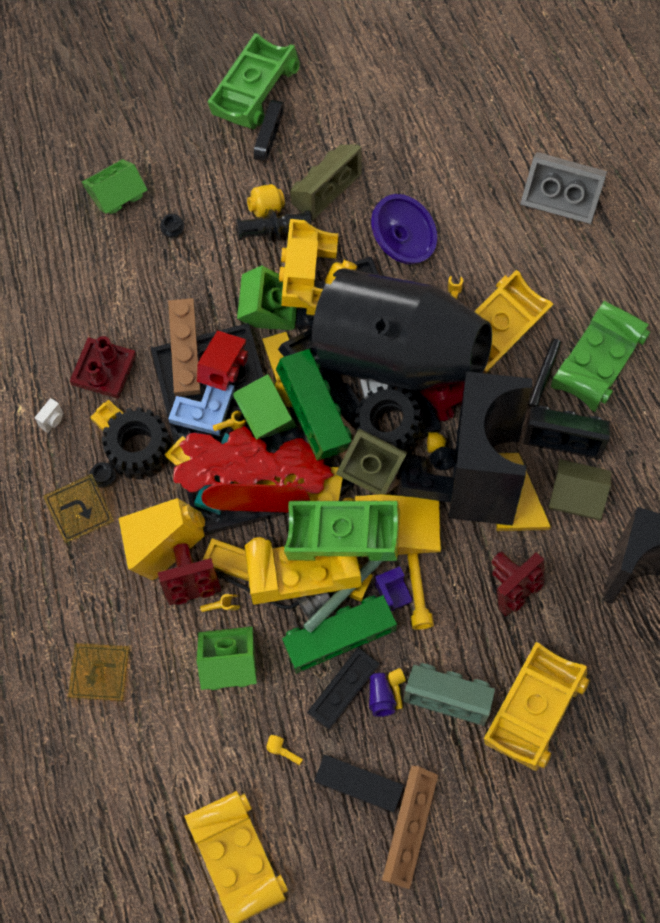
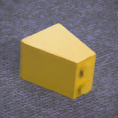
(155, 531)

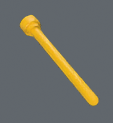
(421, 617)

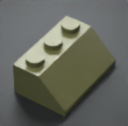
(327, 180)

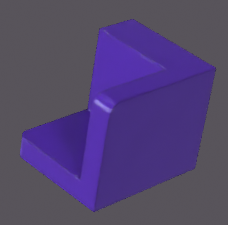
(393, 588)

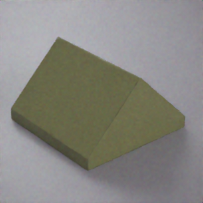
(371, 463)
(580, 489)

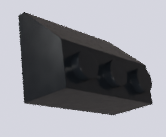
(567, 432)

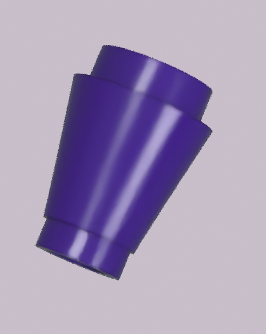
(381, 696)

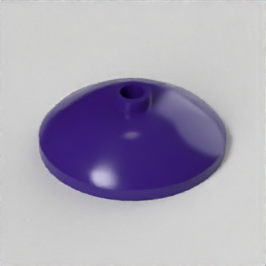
(404, 229)

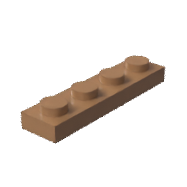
(184, 347)
(410, 827)

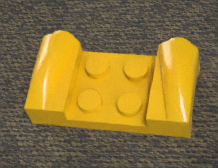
(511, 312)
(277, 578)
(536, 707)
(235, 858)

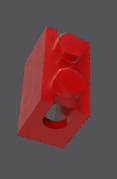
(222, 361)

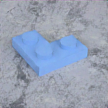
(202, 414)

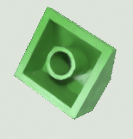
(115, 186)
(262, 300)
(226, 658)

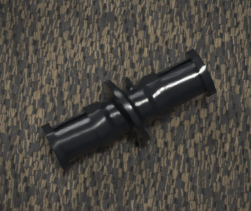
(268, 226)

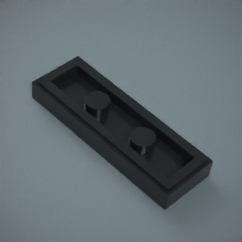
(343, 688)
(359, 783)

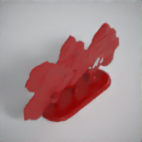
(247, 462)

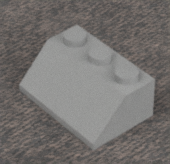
(563, 187)

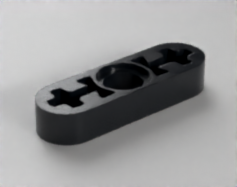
(268, 131)

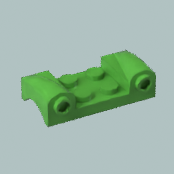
(250, 81)
(601, 355)
(343, 529)

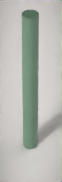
(338, 598)

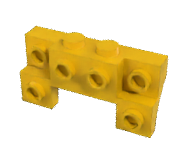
(300, 256)

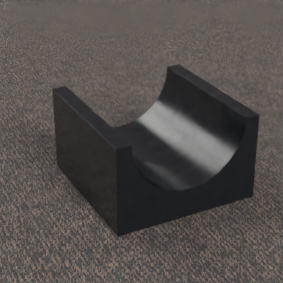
(484, 481)
(635, 552)

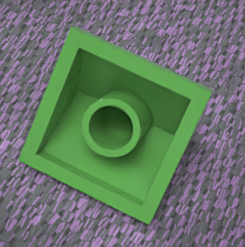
(264, 408)

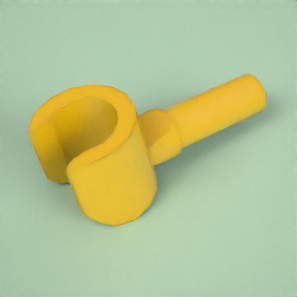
(455, 289)
(231, 422)
(223, 603)
(395, 678)
(274, 746)

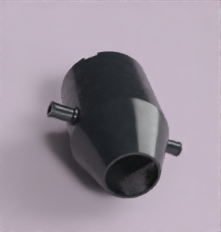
(397, 332)

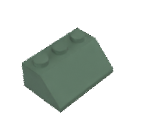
(449, 694)

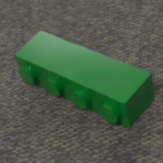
(313, 404)
(340, 633)

